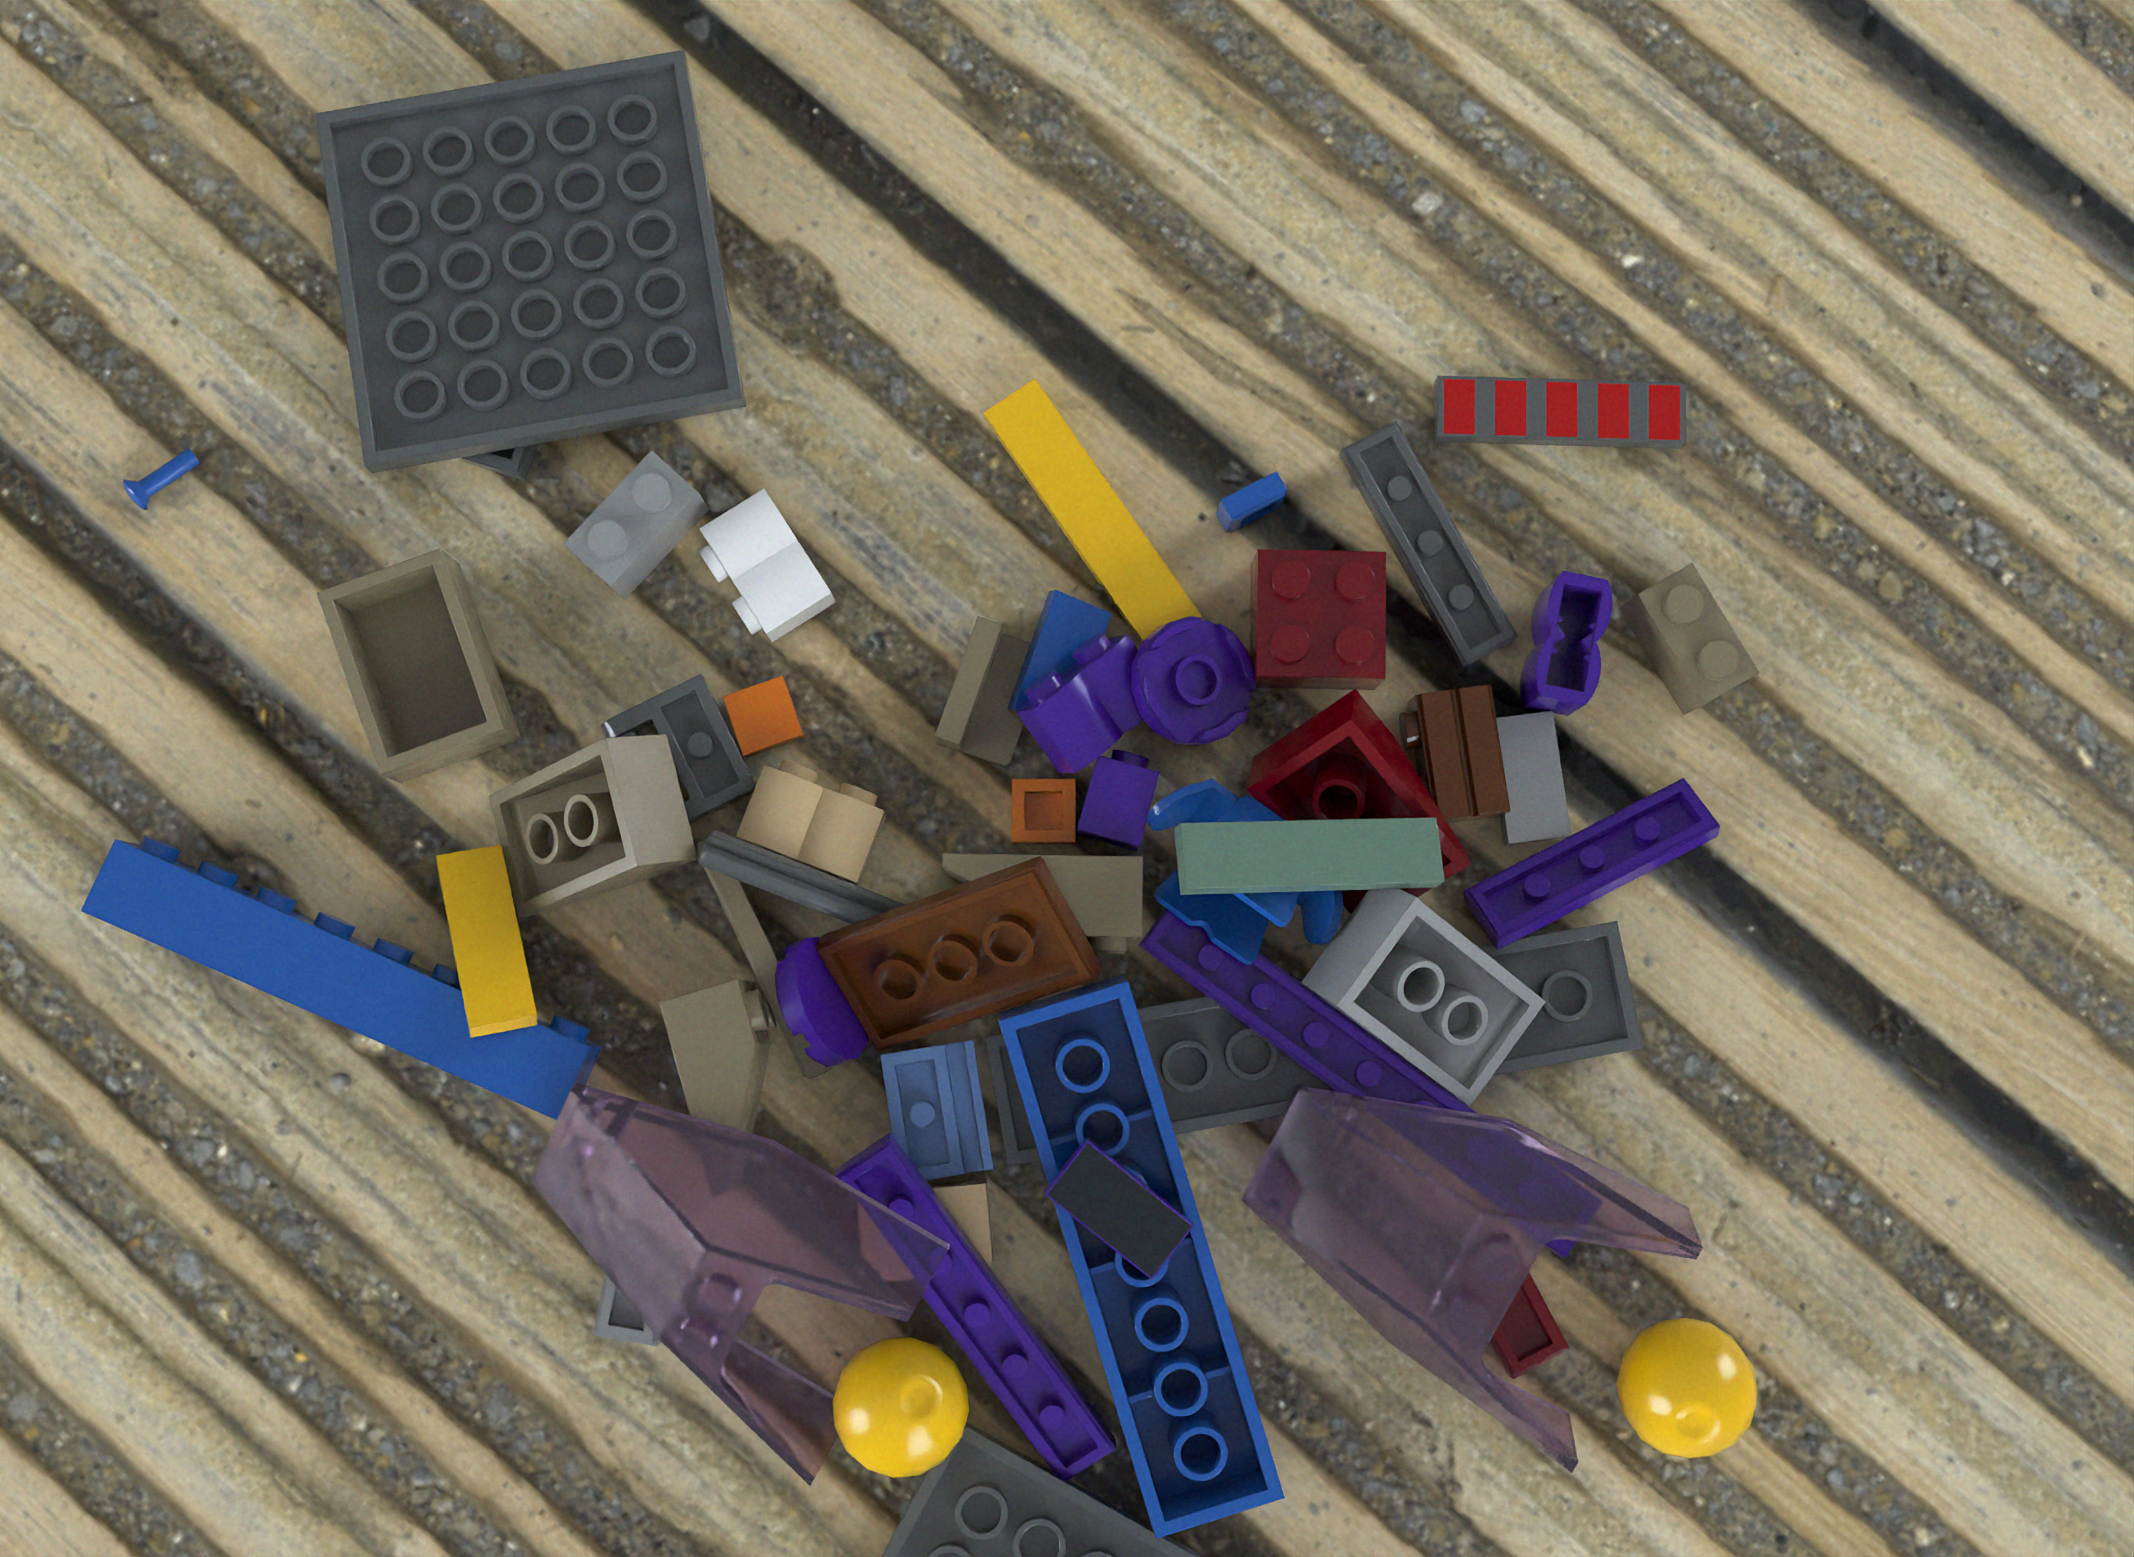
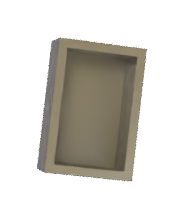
(418, 666)

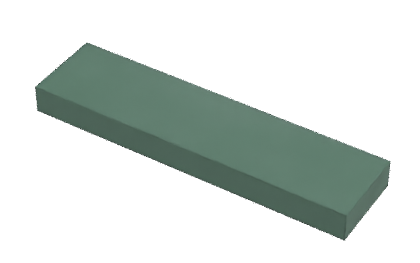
(1308, 855)

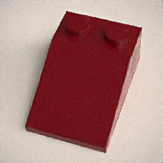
(1348, 768)

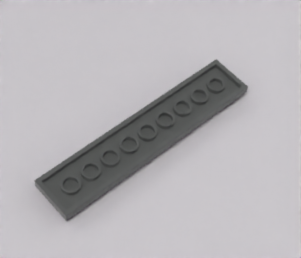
(1227, 1074)

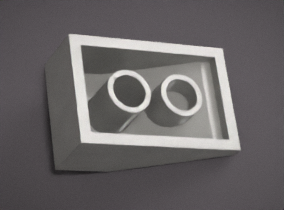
(1424, 991)

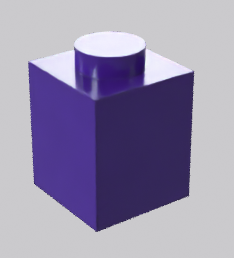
(1118, 800)

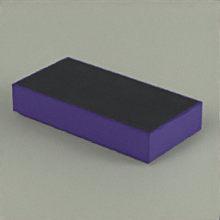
(1118, 1208)

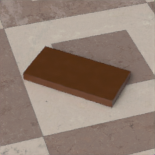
(959, 954)

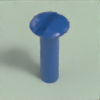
(142, 490)

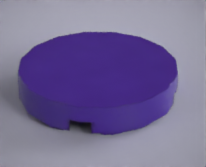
(1192, 681)
(816, 1006)

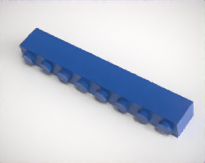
(332, 972)

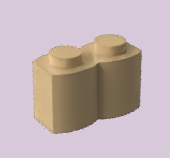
(812, 822)

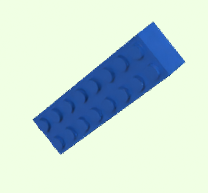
(1162, 1338)

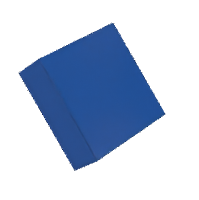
(1251, 502)

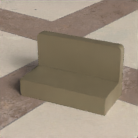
(976, 709)

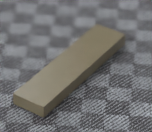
(760, 954)

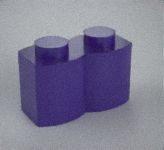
(1565, 630)
(1087, 706)

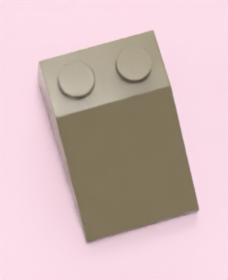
(593, 823)
(1099, 890)
(721, 1050)

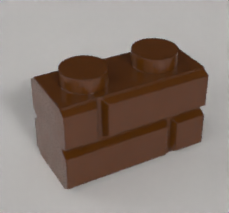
(1458, 751)

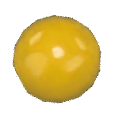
(1687, 1388)
(900, 1406)

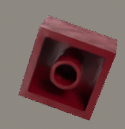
(1318, 619)

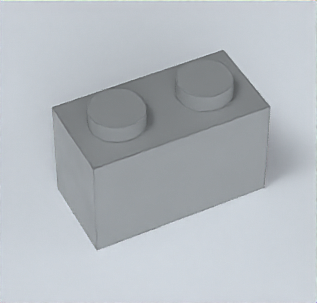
(637, 525)

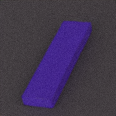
(1590, 863)

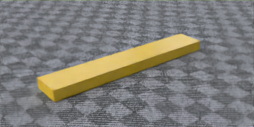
(1088, 510)

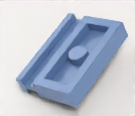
(938, 1108)

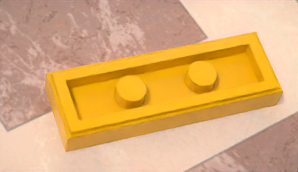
(486, 941)

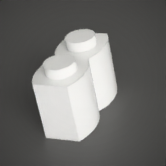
(766, 566)

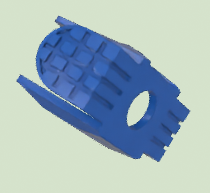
(1237, 919)

